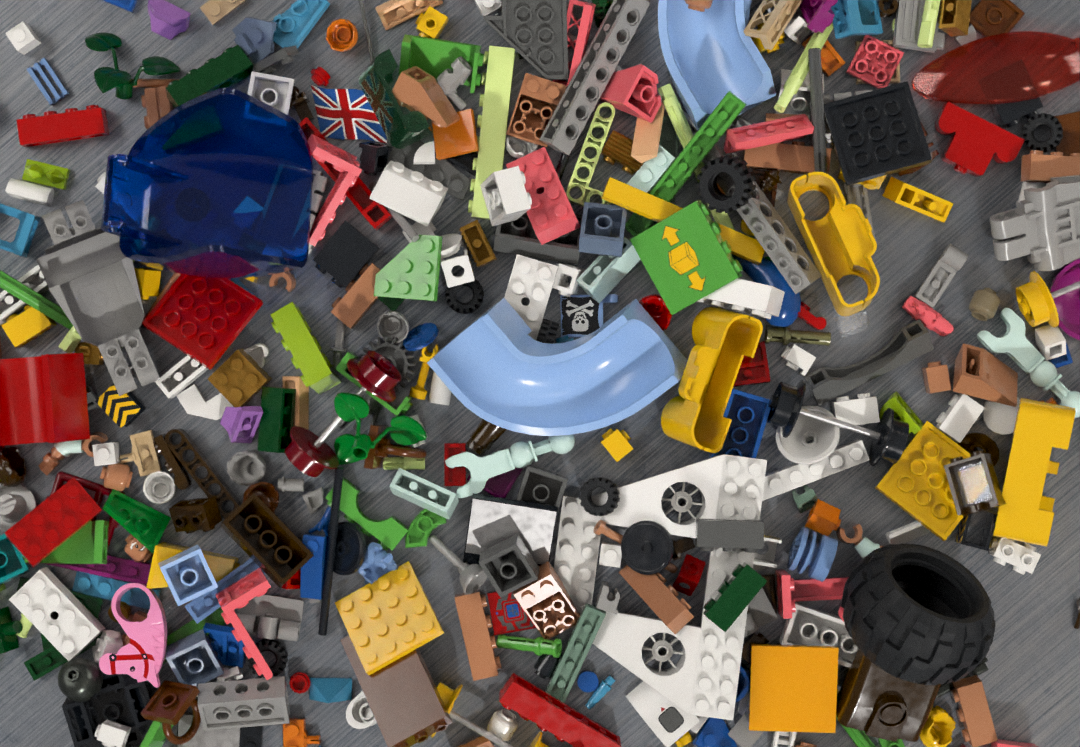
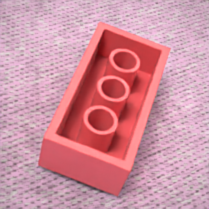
(550, 208)

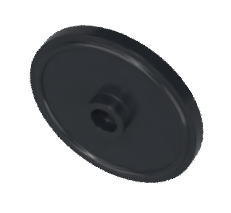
(647, 547)
(349, 549)

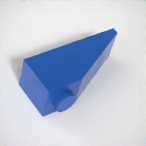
(313, 571)

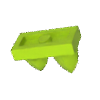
(46, 174)
(902, 410)

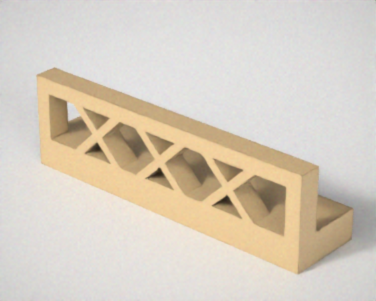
(774, 22)

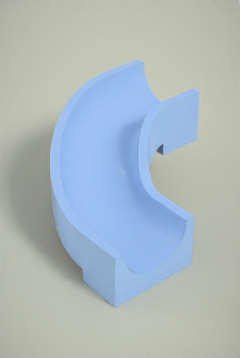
(712, 56)
(561, 385)

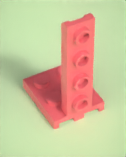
(350, 170)
(795, 590)
(238, 596)

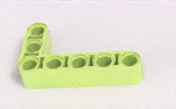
(590, 164)

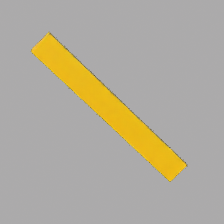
(659, 209)

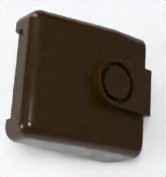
(883, 703)

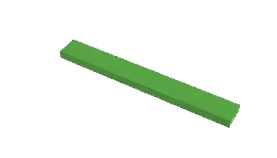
(691, 157)

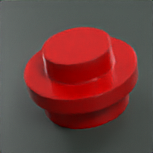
(320, 76)
(300, 682)

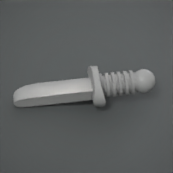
(338, 347)

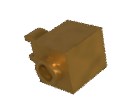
(90, 352)

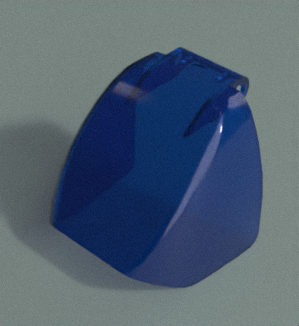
(214, 190)

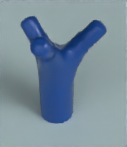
(323, 523)

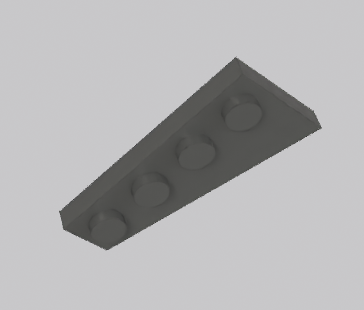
(440, 171)

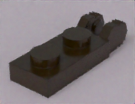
(172, 463)

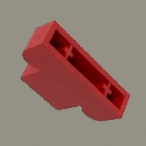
(974, 141)

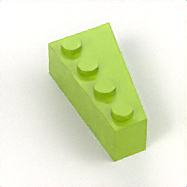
(304, 349)

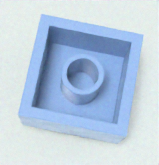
(188, 575)

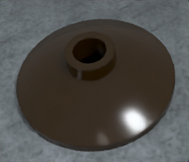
(986, 443)

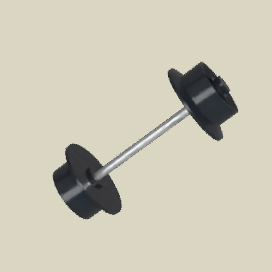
(888, 438)

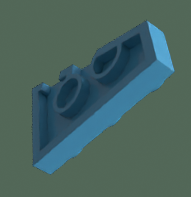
(298, 21)

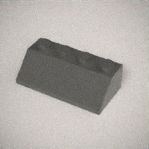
(520, 239)

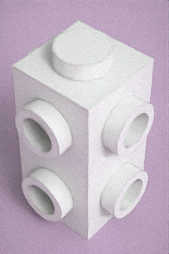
(1021, 557)

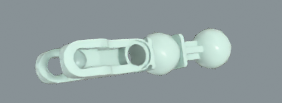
(1028, 358)
(518, 455)

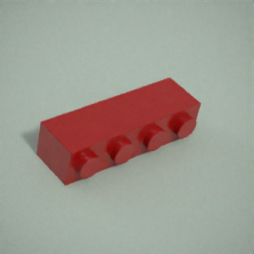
(62, 126)

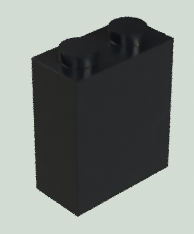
(1009, 113)
(345, 254)

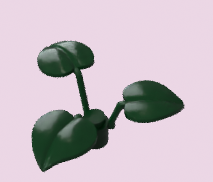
(110, 78)

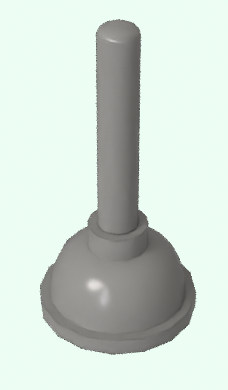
(471, 575)

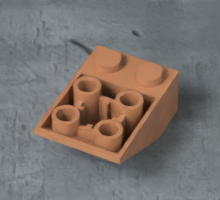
(425, 95)
(534, 108)
(984, 376)
(548, 603)

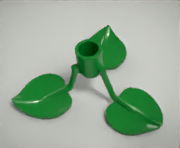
(356, 448)

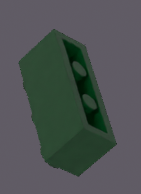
(276, 419)
(734, 596)

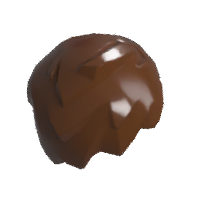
(265, 492)

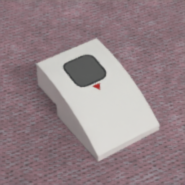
(661, 714)

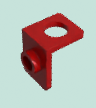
(690, 574)

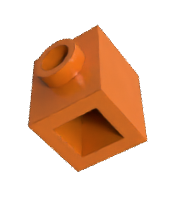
(823, 518)

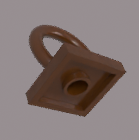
(383, 448)
(169, 706)

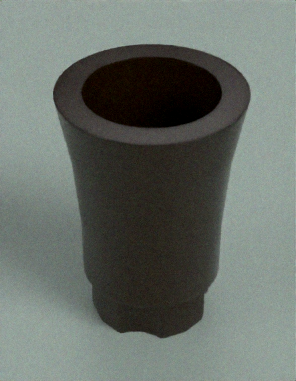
(484, 437)

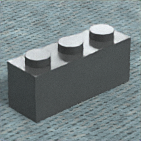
(729, 534)

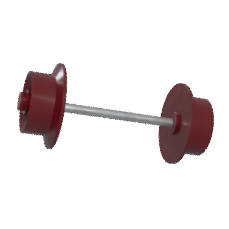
(308, 450)

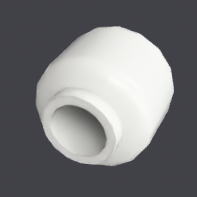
(503, 724)

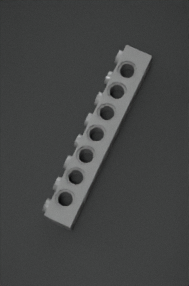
(593, 74)
(769, 229)

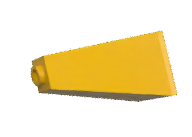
(218, 563)

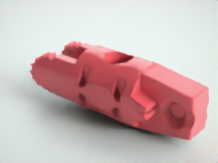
(928, 316)

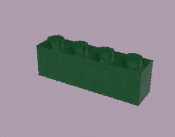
(216, 73)

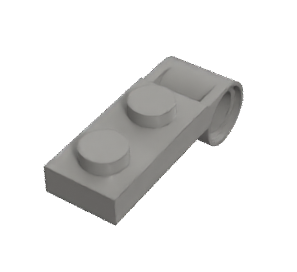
(941, 275)

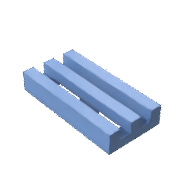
(37, 66)

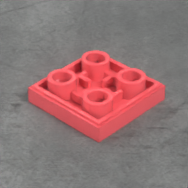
(874, 62)

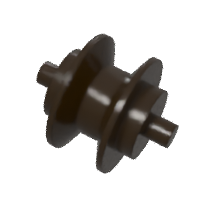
(770, 180)

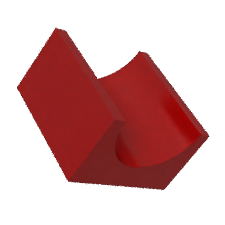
(43, 399)

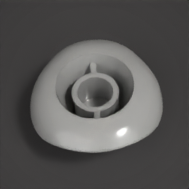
(14, 505)

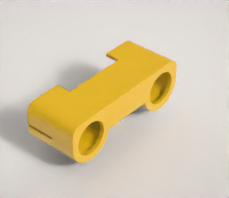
(838, 242)
(709, 377)
(1037, 429)

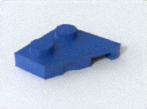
(226, 645)
(714, 734)

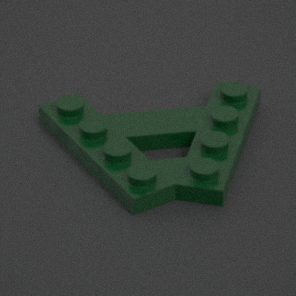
(51, 657)

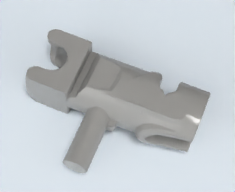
(451, 79)

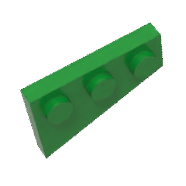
(137, 518)

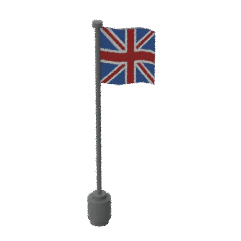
(346, 112)

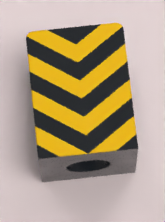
(122, 408)
(986, 535)

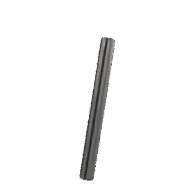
(817, 110)

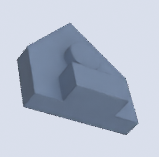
(255, 38)

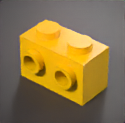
(27, 326)

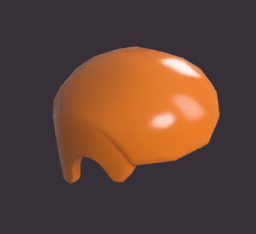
(342, 35)

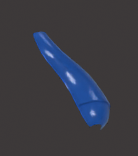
(768, 274)

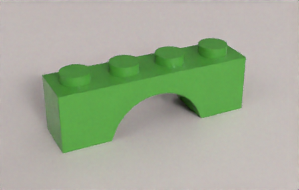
(387, 531)

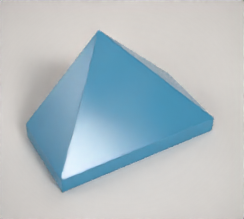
(330, 689)

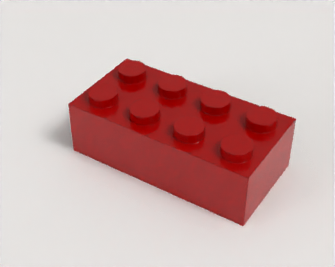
(53, 522)

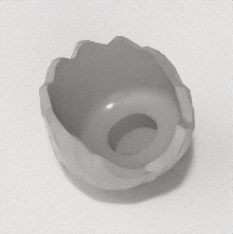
(246, 467)

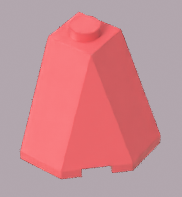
(634, 92)

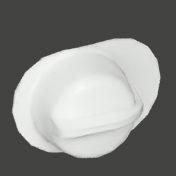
(359, 713)

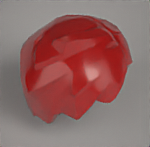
(657, 310)

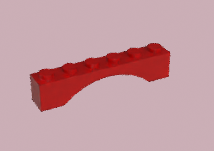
(359, 193)

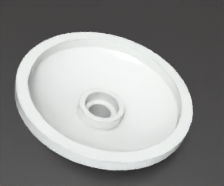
(796, 445)

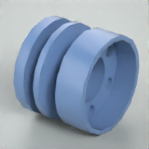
(809, 553)

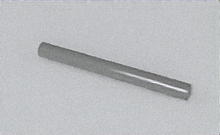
(400, 220)

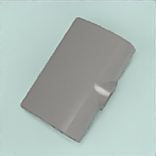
(759, 613)
(273, 617)

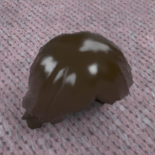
(11, 467)

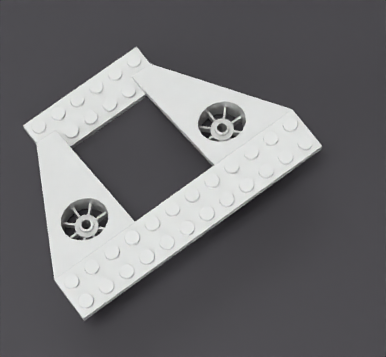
(710, 659)

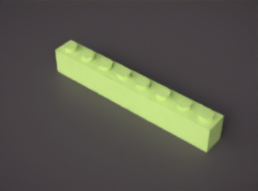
(492, 122)

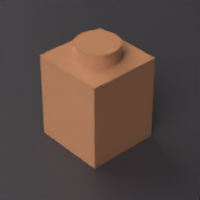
(936, 377)

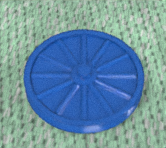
(420, 336)

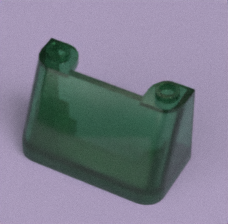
(399, 128)

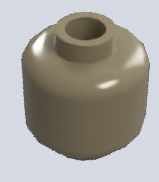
(984, 304)

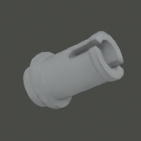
(290, 484)

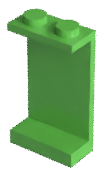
(437, 55)
(342, 368)
(84, 547)

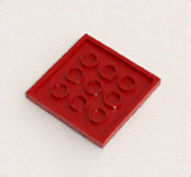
(202, 316)

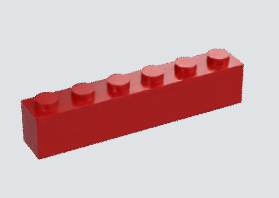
(554, 715)

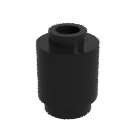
(546, 665)

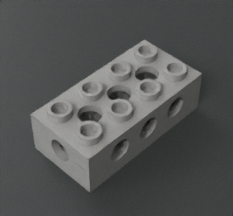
(234, 703)

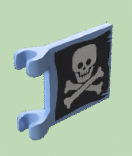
(582, 314)

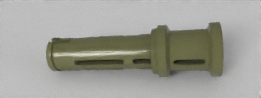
(786, 335)

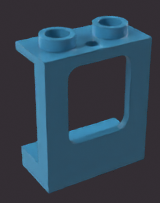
(856, 18)
(25, 232)

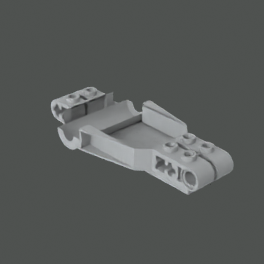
(1042, 226)
(98, 293)

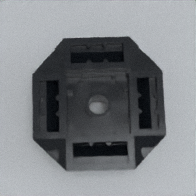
(117, 691)

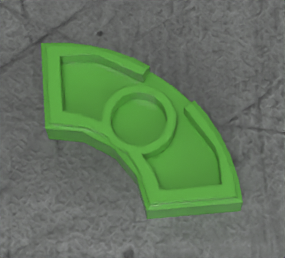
(422, 527)

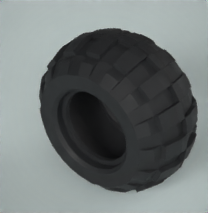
(918, 614)

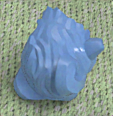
(376, 563)

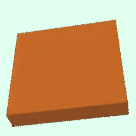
(457, 138)

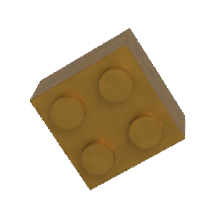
(239, 378)

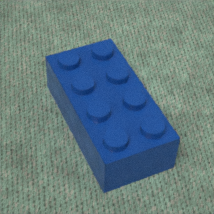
(747, 426)

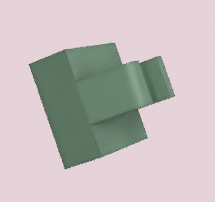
(806, 500)

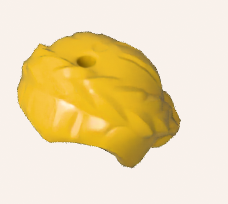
(938, 728)

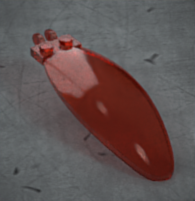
(1002, 69)

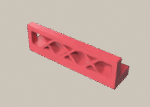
(583, 35)
(767, 133)

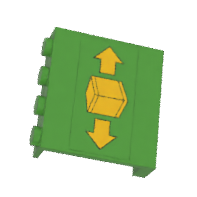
(686, 256)

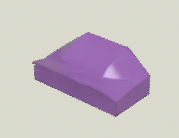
(167, 18)
(241, 422)

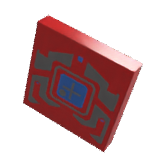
(507, 614)

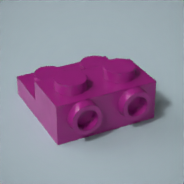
(817, 13)

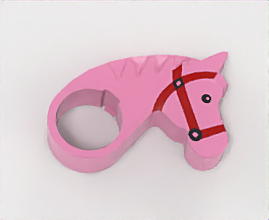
(148, 641)

